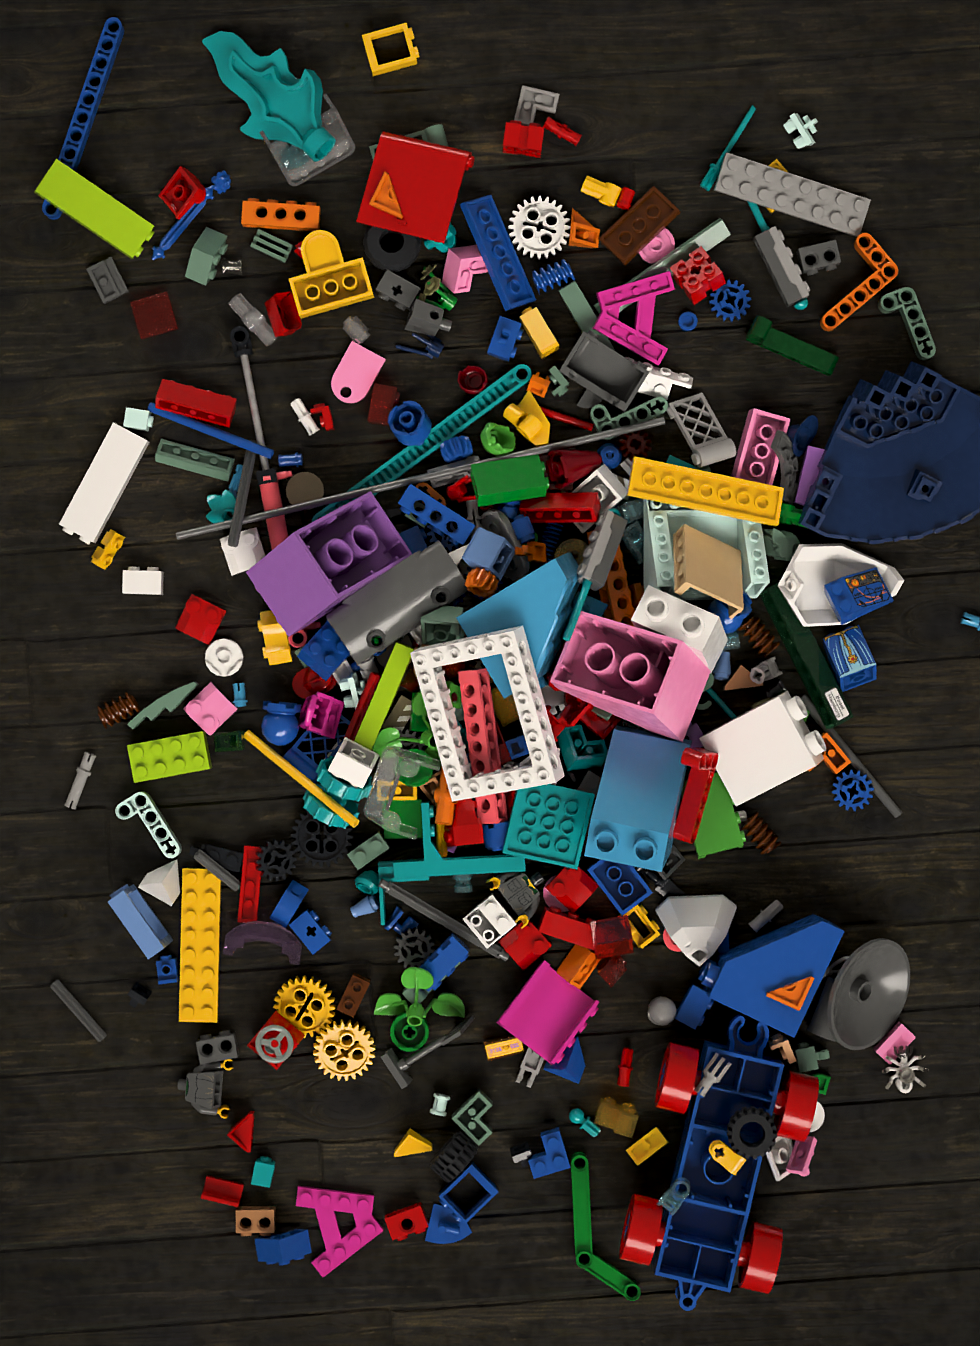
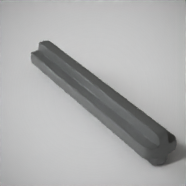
(78, 1010)

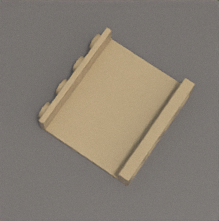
(708, 567)

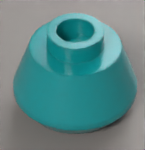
(367, 882)

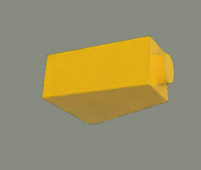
(538, 332)

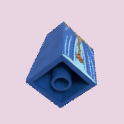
(850, 658)

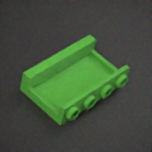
(719, 822)

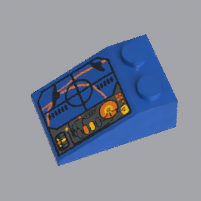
(857, 594)

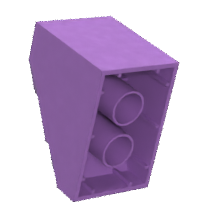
(327, 562)

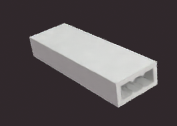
(103, 484)

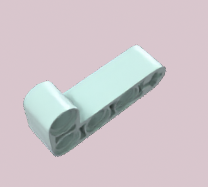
(160, 822)

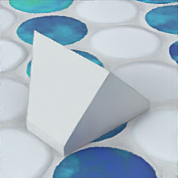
(163, 883)

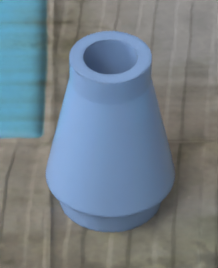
(722, 669)
(366, 906)

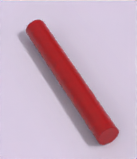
(567, 419)

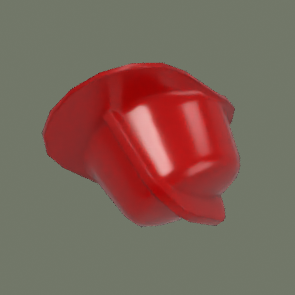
(308, 683)

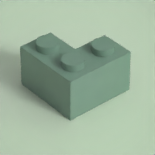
(205, 255)
(469, 1116)

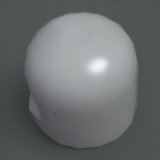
(661, 1011)

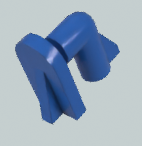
(408, 923)

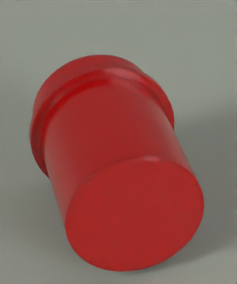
(625, 198)

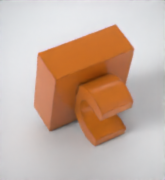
(538, 385)

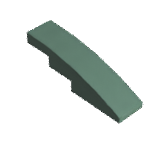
(581, 311)
(169, 701)

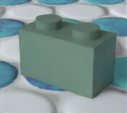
(368, 850)

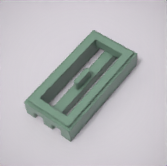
(257, 239)

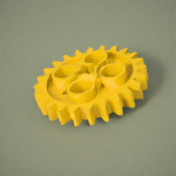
(319, 1015)
(333, 1037)

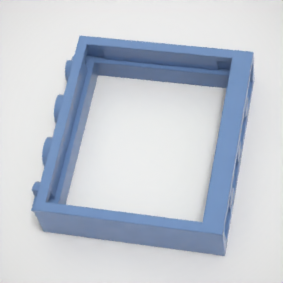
(139, 920)

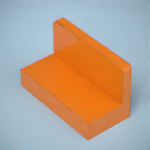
(578, 966)

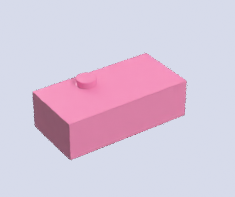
(754, 457)

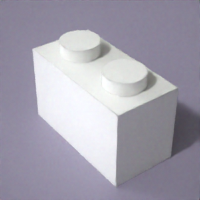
(143, 581)

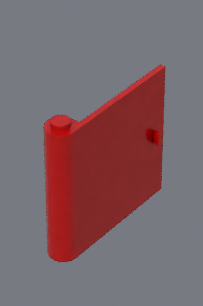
(424, 182)

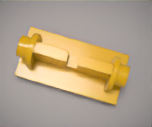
(112, 542)

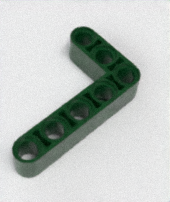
(763, 335)

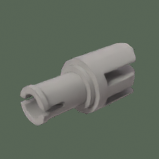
(710, 1077)

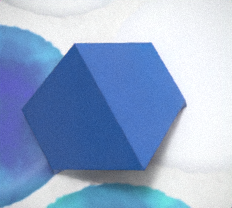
(571, 1065)

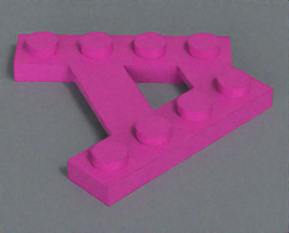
(639, 338)
(325, 1204)

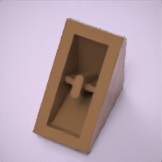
(740, 679)

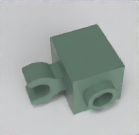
(807, 1057)

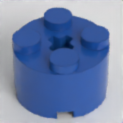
(409, 423)
(494, 835)

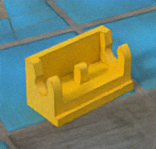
(647, 1146)

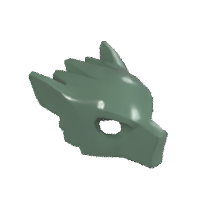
(780, 543)

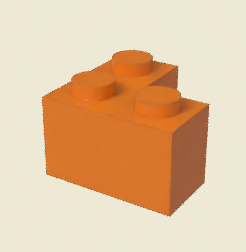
(833, 756)

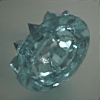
(291, 161)

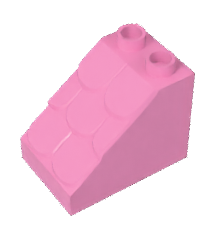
(632, 674)

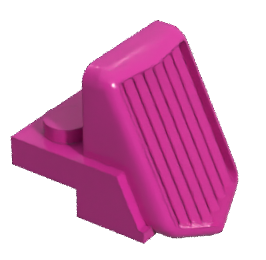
(321, 714)

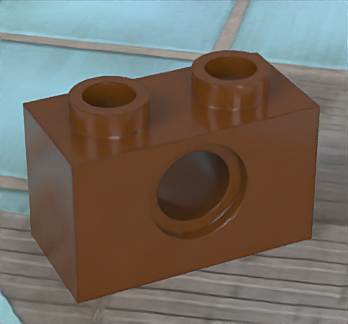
(353, 994)

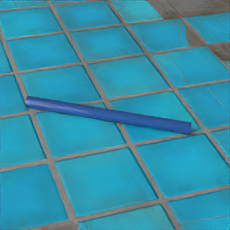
(213, 431)

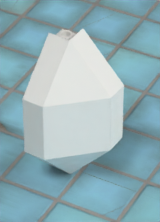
(818, 565)

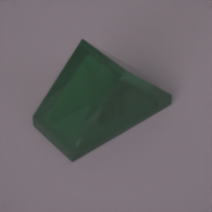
(229, 741)

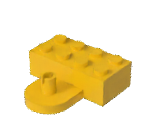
(328, 279)

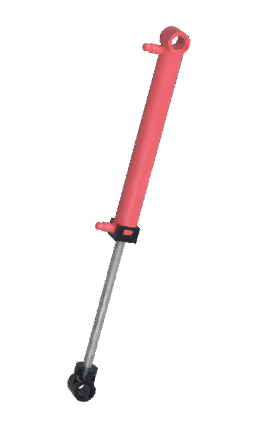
(268, 477)

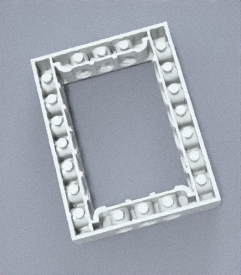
(527, 694)

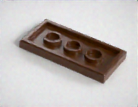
(639, 225)

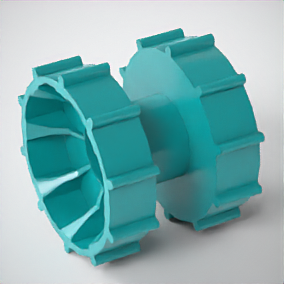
(340, 791)

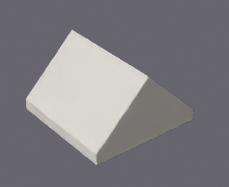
(779, 1157)

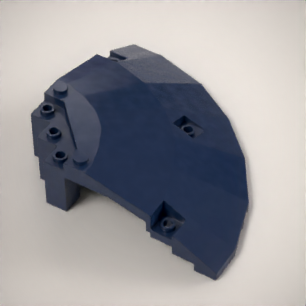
(887, 449)

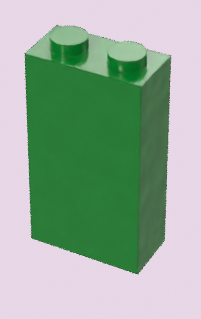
(509, 480)

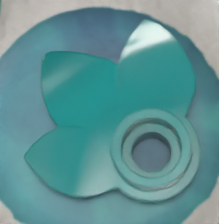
(221, 506)

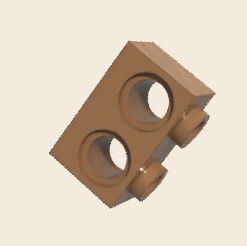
(255, 1213)

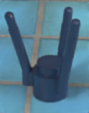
(433, 347)

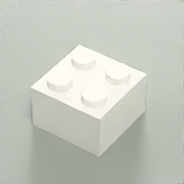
(353, 763)

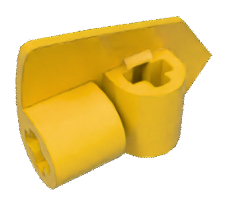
(529, 420)

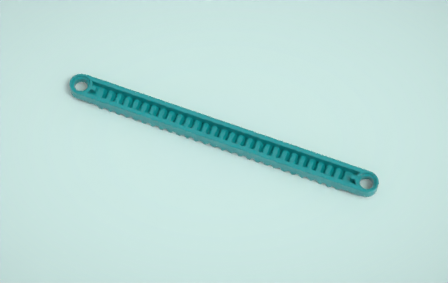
(443, 431)

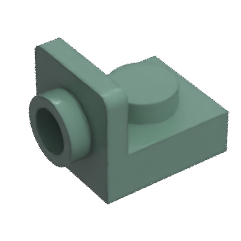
(556, 377)

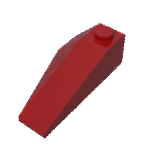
(466, 827)

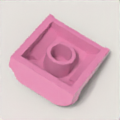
(210, 709)

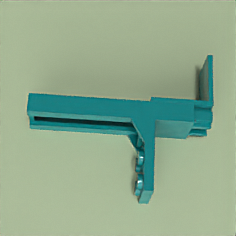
(435, 865)

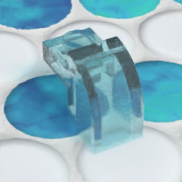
(632, 510)

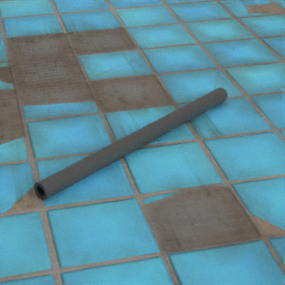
(855, 762)

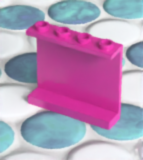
(548, 1013)

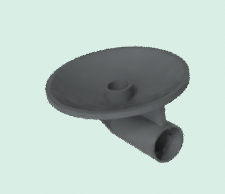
(864, 996)

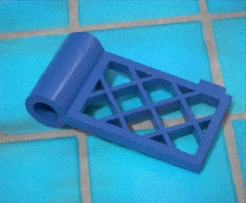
(302, 761)

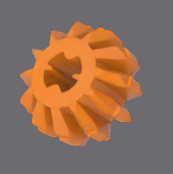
(481, 583)

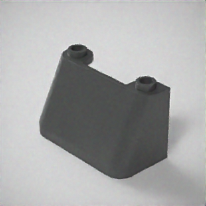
(604, 371)

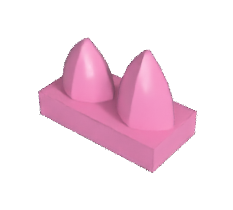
(801, 1156)

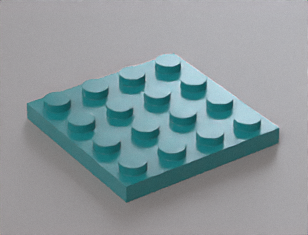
(549, 824)

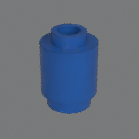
(523, 528)

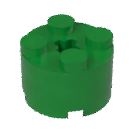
(401, 1038)

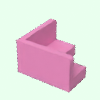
(460, 267)

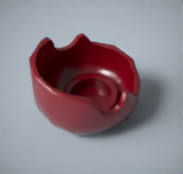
(472, 379)

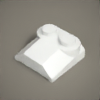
(245, 554)

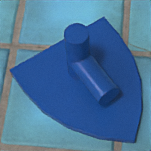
(444, 1227)

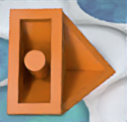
(582, 232)

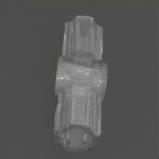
(253, 319)

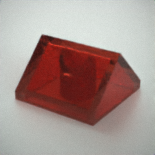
(611, 937)

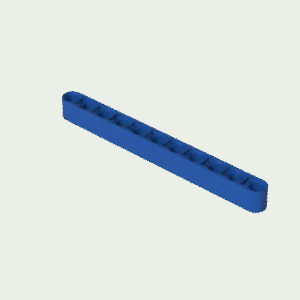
(89, 91)

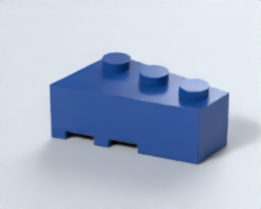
(444, 959)

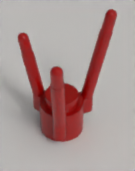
(458, 490)

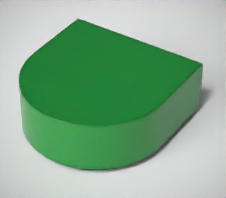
(823, 1082)

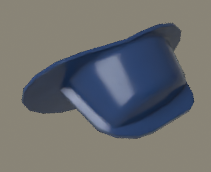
(802, 434)

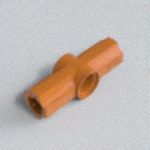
(445, 806)

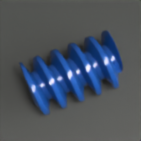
(552, 275)

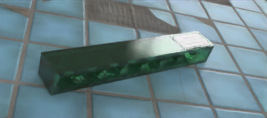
(807, 659)

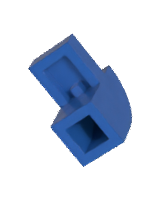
(289, 903)

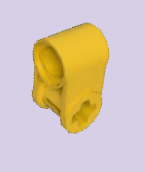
(728, 1157)

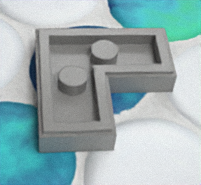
(532, 100)

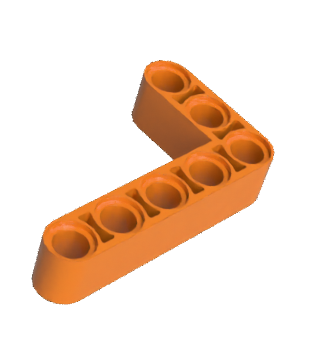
(864, 288)

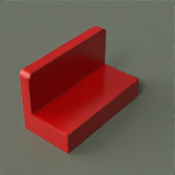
(222, 1191)

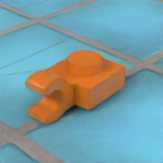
(534, 550)

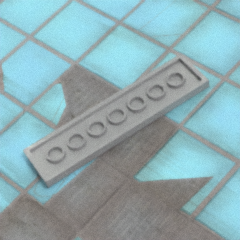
(792, 194)

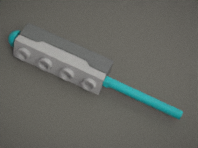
(779, 263)
(597, 560)

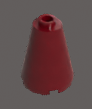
(571, 465)

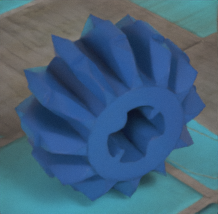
(456, 449)

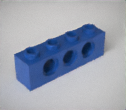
(414, 494)

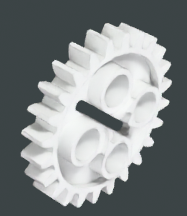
(534, 244)

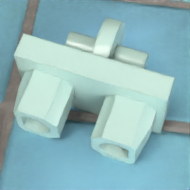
(796, 122)
(353, 684)

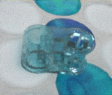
(672, 1198)

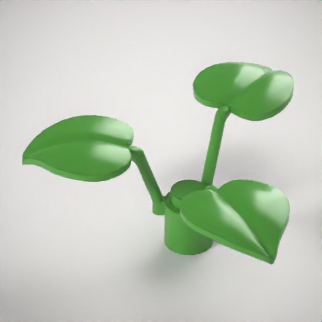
(390, 736)
(418, 978)

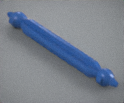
(180, 225)

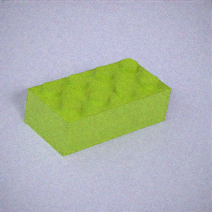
(169, 756)

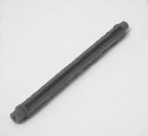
(440, 918)

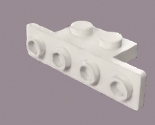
(660, 381)

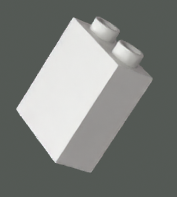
(683, 621)
(764, 747)

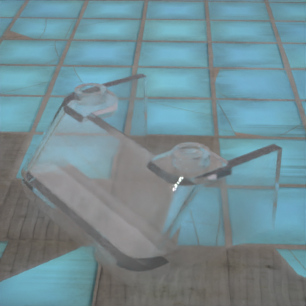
(342, 149)
(392, 764)

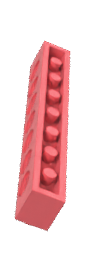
(482, 739)

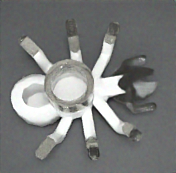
(904, 1073)

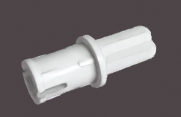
(304, 416)

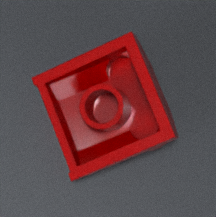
(182, 192)
(200, 619)
(572, 887)
(525, 944)

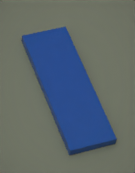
(498, 252)

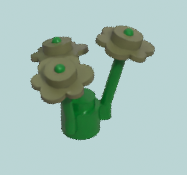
(446, 298)

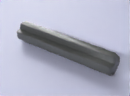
(217, 870)

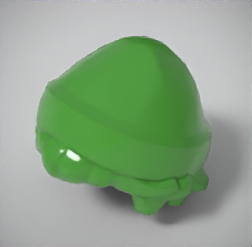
(497, 439)

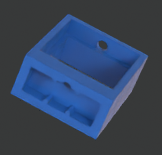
(488, 1185)

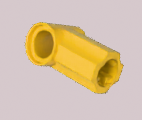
(605, 192)

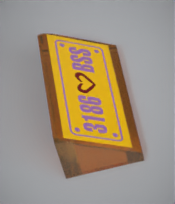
(503, 1047)

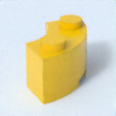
(277, 646)

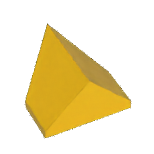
(412, 1144)

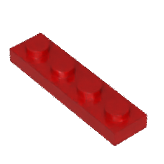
(249, 886)

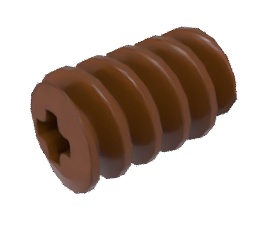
(759, 636)
(118, 709)
(760, 834)

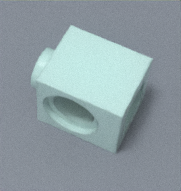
(138, 419)

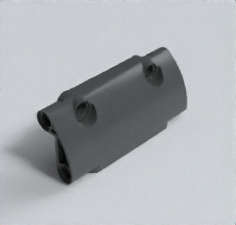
(396, 601)

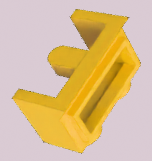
(650, 925)

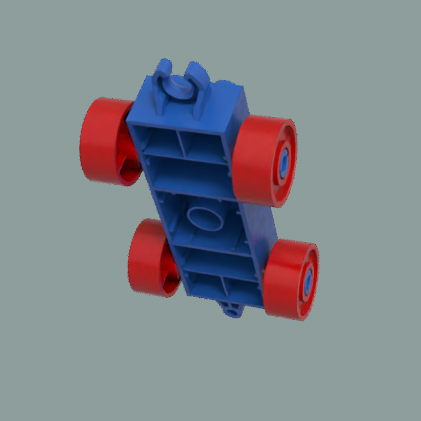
(706, 1234)

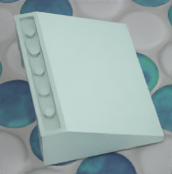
(664, 520)

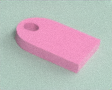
(356, 371)

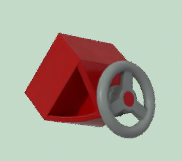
(276, 1040)

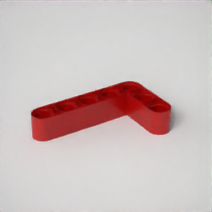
(696, 792)

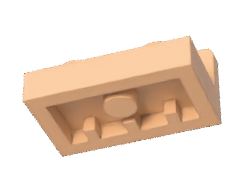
(781, 1042)

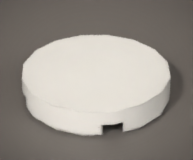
(224, 657)

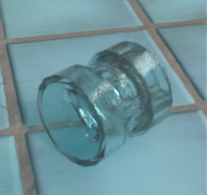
(463, 883)

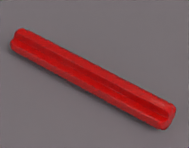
(363, 705)

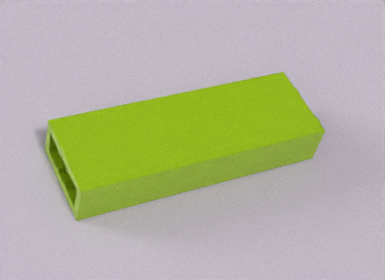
(94, 209)
(384, 695)

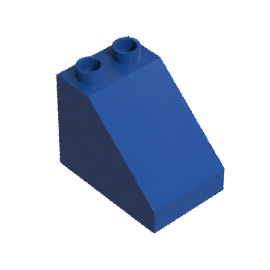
(770, 962)

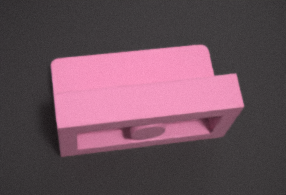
(897, 1036)

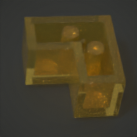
(616, 1116)

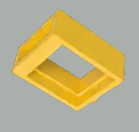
(394, 65)

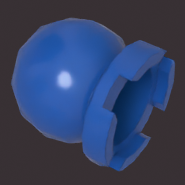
(721, 609)
(280, 723)

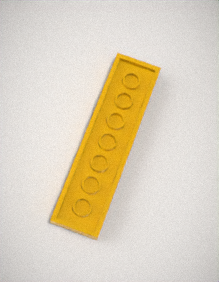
(705, 491)
(199, 946)

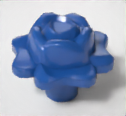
(221, 181)

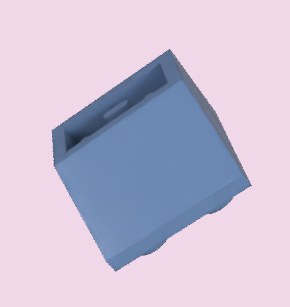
(489, 552)

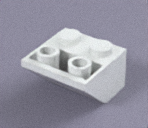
(489, 920)

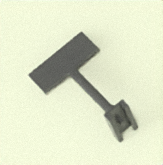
(398, 1067)

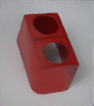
(288, 310)

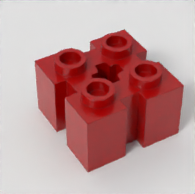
(523, 139)
(697, 275)

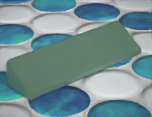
(194, 460)

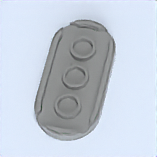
(498, 523)

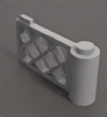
(714, 448)

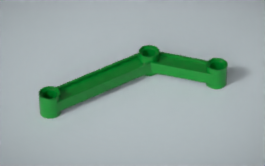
(583, 1234)

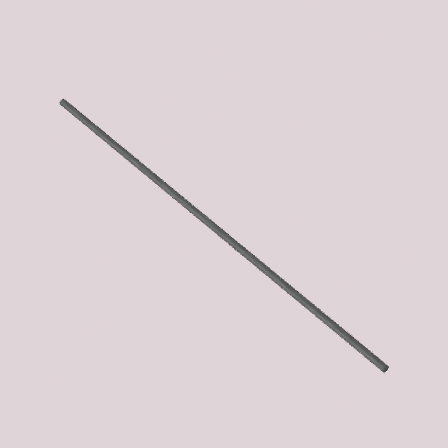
(420, 478)

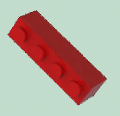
(195, 403)
(562, 508)
(566, 927)

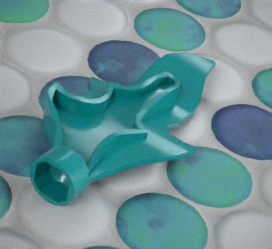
(278, 101)

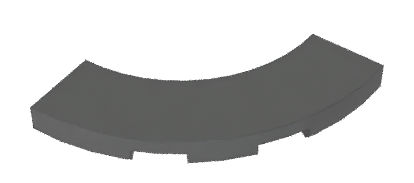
(788, 463)

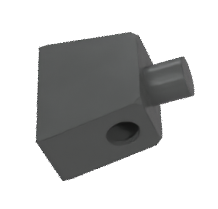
(426, 319)

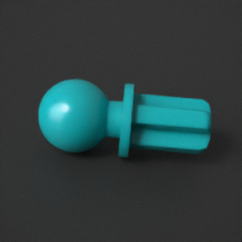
(577, 1116)

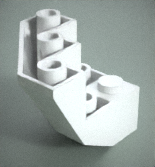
(697, 923)

